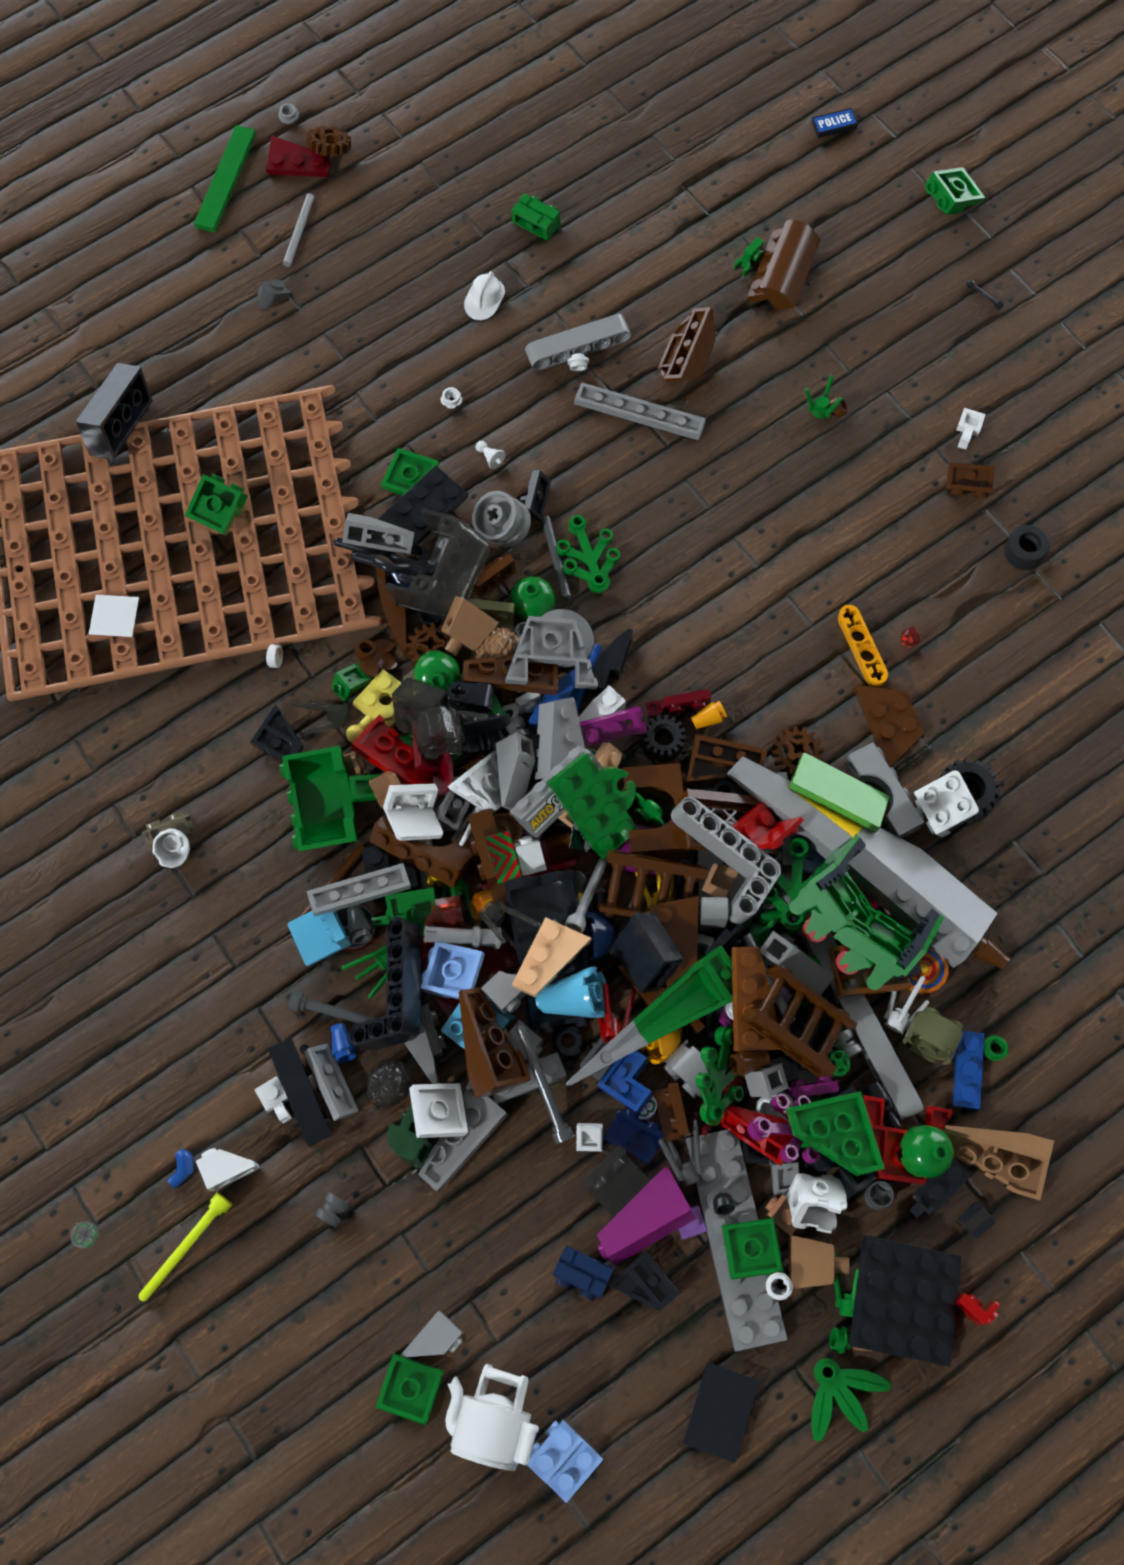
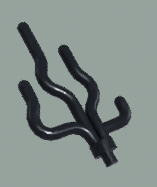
(401, 564)

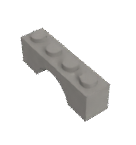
(870, 766)
(501, 993)

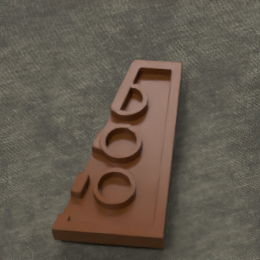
(749, 991)

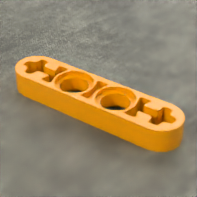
(866, 644)

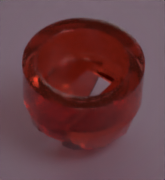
(910, 637)

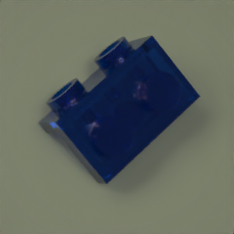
(634, 1135)

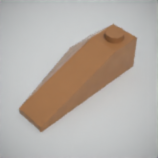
(1010, 1157)

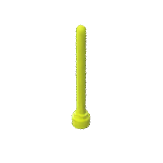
(218, 1205)

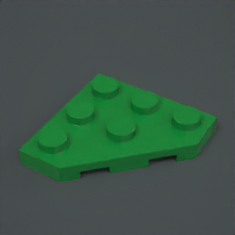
(839, 1131)

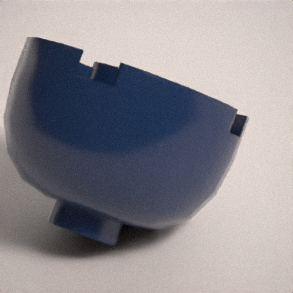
(601, 933)

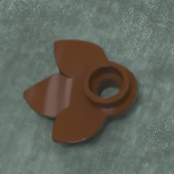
(377, 658)

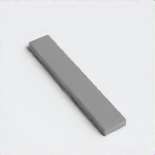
(640, 411)

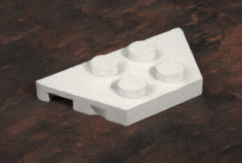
(480, 784)

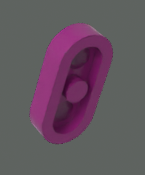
(822, 1086)

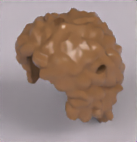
(498, 644)

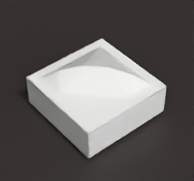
(589, 1137)

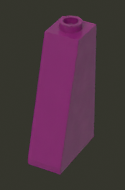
(646, 1219)

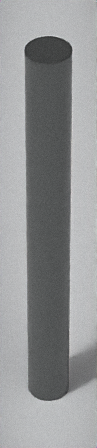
(556, 558)

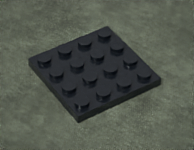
(905, 1301)

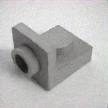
(783, 1176)

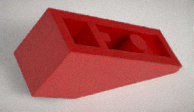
(737, 1121)

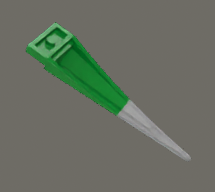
(693, 995)

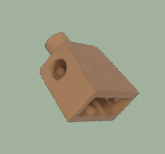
(466, 626)
(813, 1263)

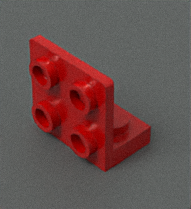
(763, 830)

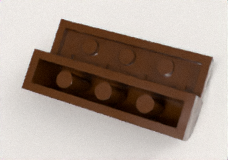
(785, 265)

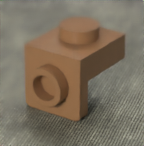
(354, 764)

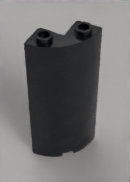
(555, 898)

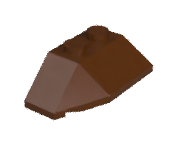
(689, 347)

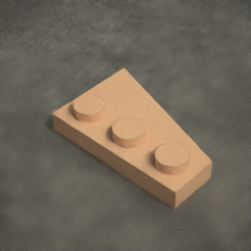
(548, 955)

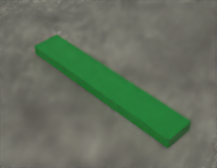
(225, 178)

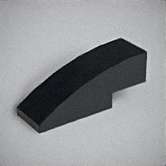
(611, 661)

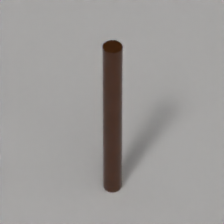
(342, 871)

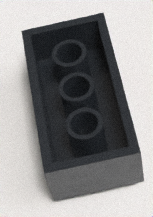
(114, 411)

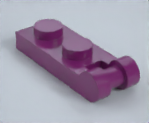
(612, 726)

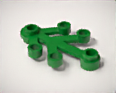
(588, 556)
(792, 889)
(713, 1106)

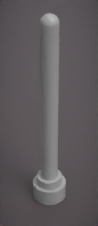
(577, 920)

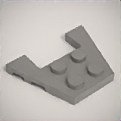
(552, 643)

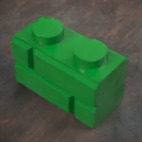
(536, 216)

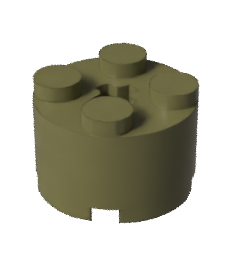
(933, 1036)

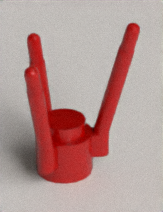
(611, 1026)

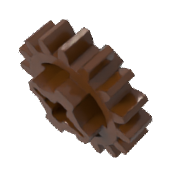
(328, 141)
(425, 640)
(791, 743)

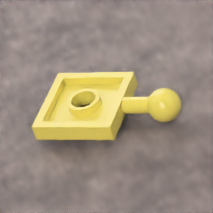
(369, 704)

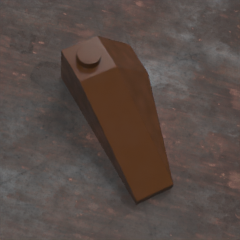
(490, 1057)

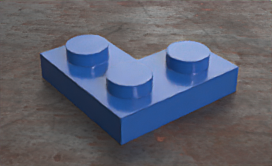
(622, 1084)

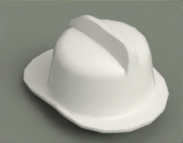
(484, 297)

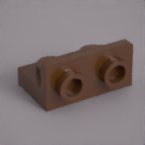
(494, 574)
(671, 1113)

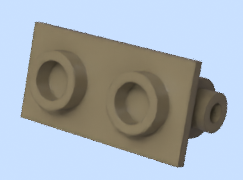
(177, 821)

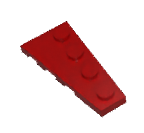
(389, 753)

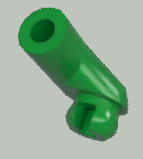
(767, 916)

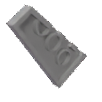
(453, 1152)

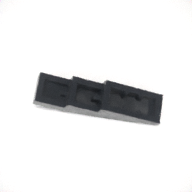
(299, 1092)

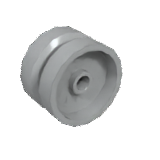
(501, 519)

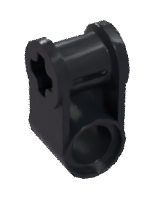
(472, 698)

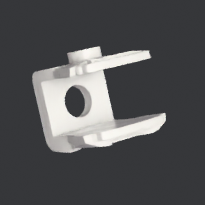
(816, 1201)

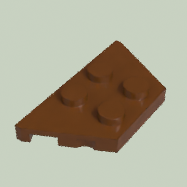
(890, 720)

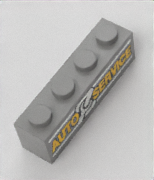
(540, 805)

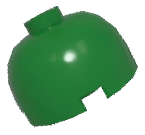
(532, 597)
(437, 669)
(926, 1151)

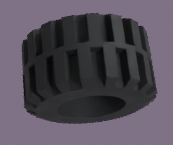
(981, 781)

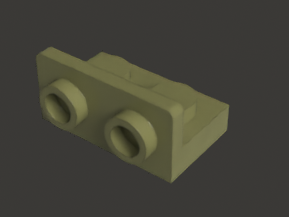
(499, 611)

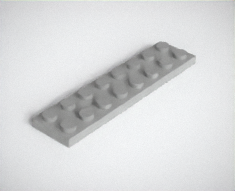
(750, 1311)

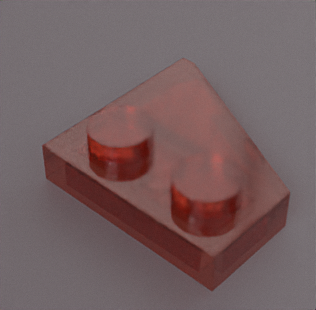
(444, 914)

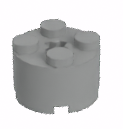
(686, 1064)

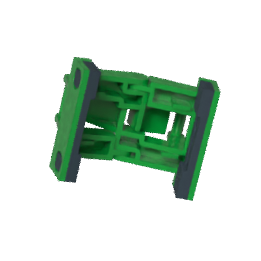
(866, 932)

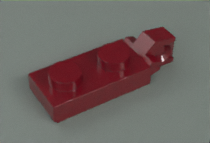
(677, 703)

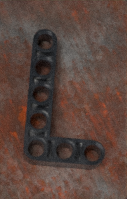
(403, 1003)

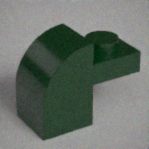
(405, 1142)

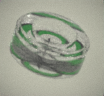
(84, 1234)

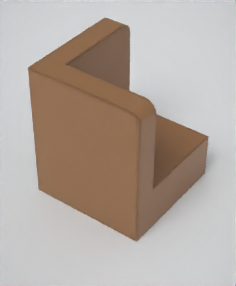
(381, 784)
(720, 880)

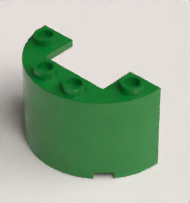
(320, 798)

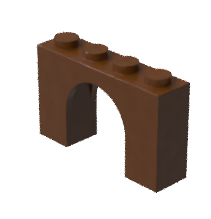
(666, 784)
(443, 863)

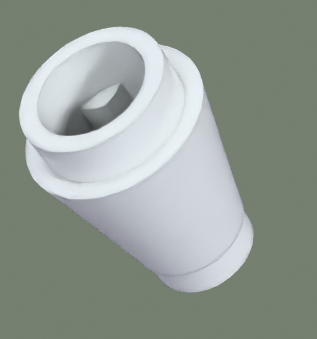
(776, 1292)

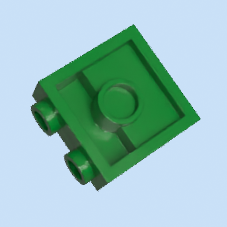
(953, 190)
(216, 503)

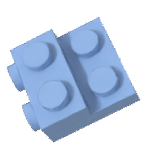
(451, 970)
(563, 1459)

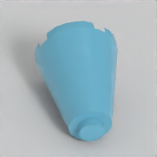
(575, 995)

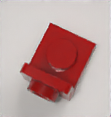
(972, 1308)

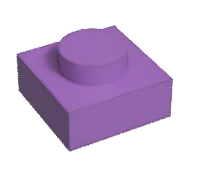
(695, 1227)

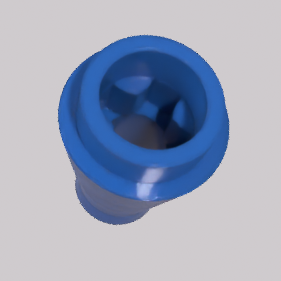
(341, 1045)

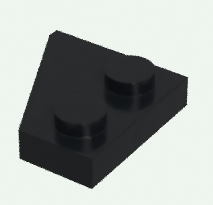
(276, 736)
(730, 938)

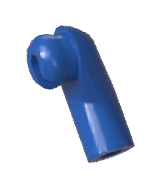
(184, 1168)

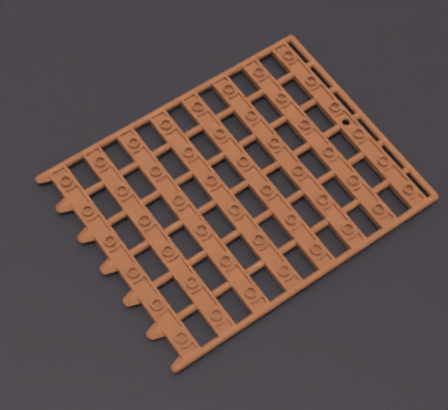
(154, 545)

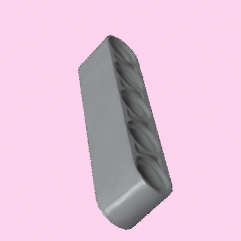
(581, 339)

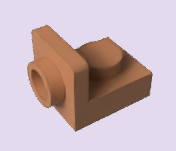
(780, 1210)

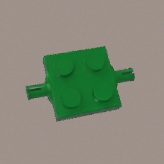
(411, 905)

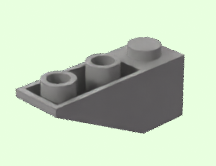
(515, 766)
(803, 967)

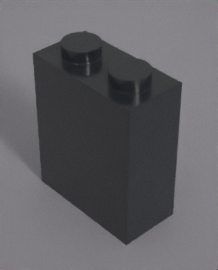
(647, 952)

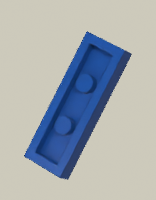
(968, 1071)

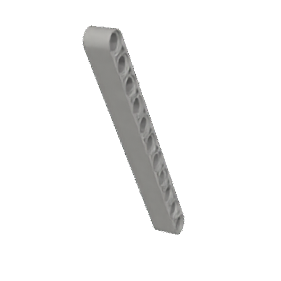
(868, 1032)

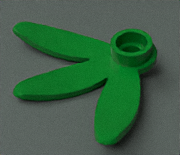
(837, 1387)

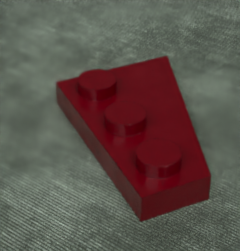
(295, 160)

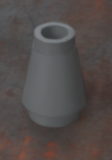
(358, 926)

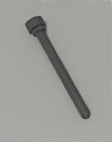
(299, 1001)
(561, 1130)

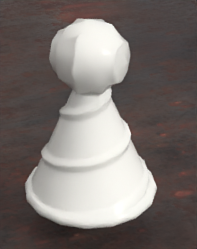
(493, 456)

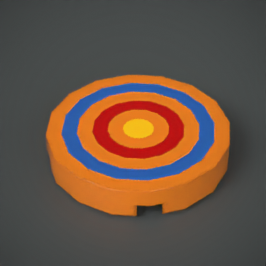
(934, 970)

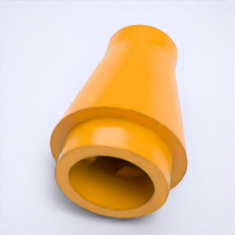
(710, 715)

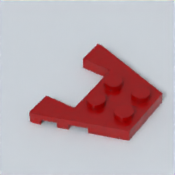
(889, 1139)

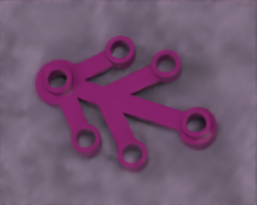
(759, 1134)

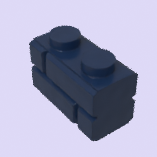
(582, 1272)

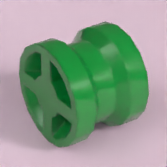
(841, 1061)

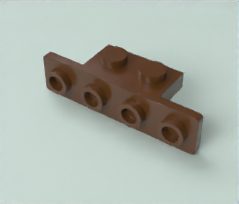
(484, 825)

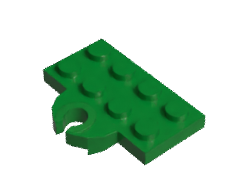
(595, 802)

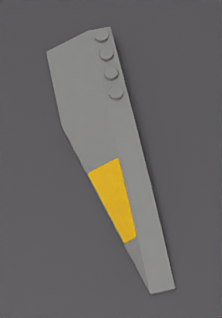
(887, 869)

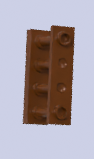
(644, 865)
(780, 1034)

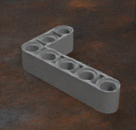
(732, 854)
(711, 909)

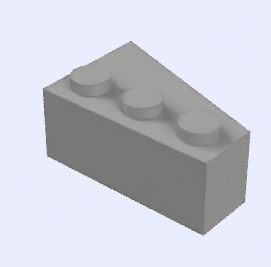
(558, 733)

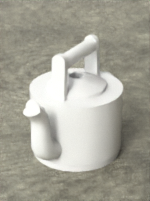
(491, 1426)

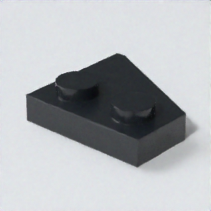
(646, 1282)

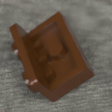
(970, 478)

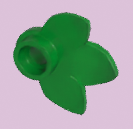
(648, 811)

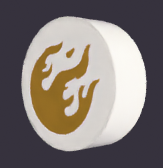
(274, 656)

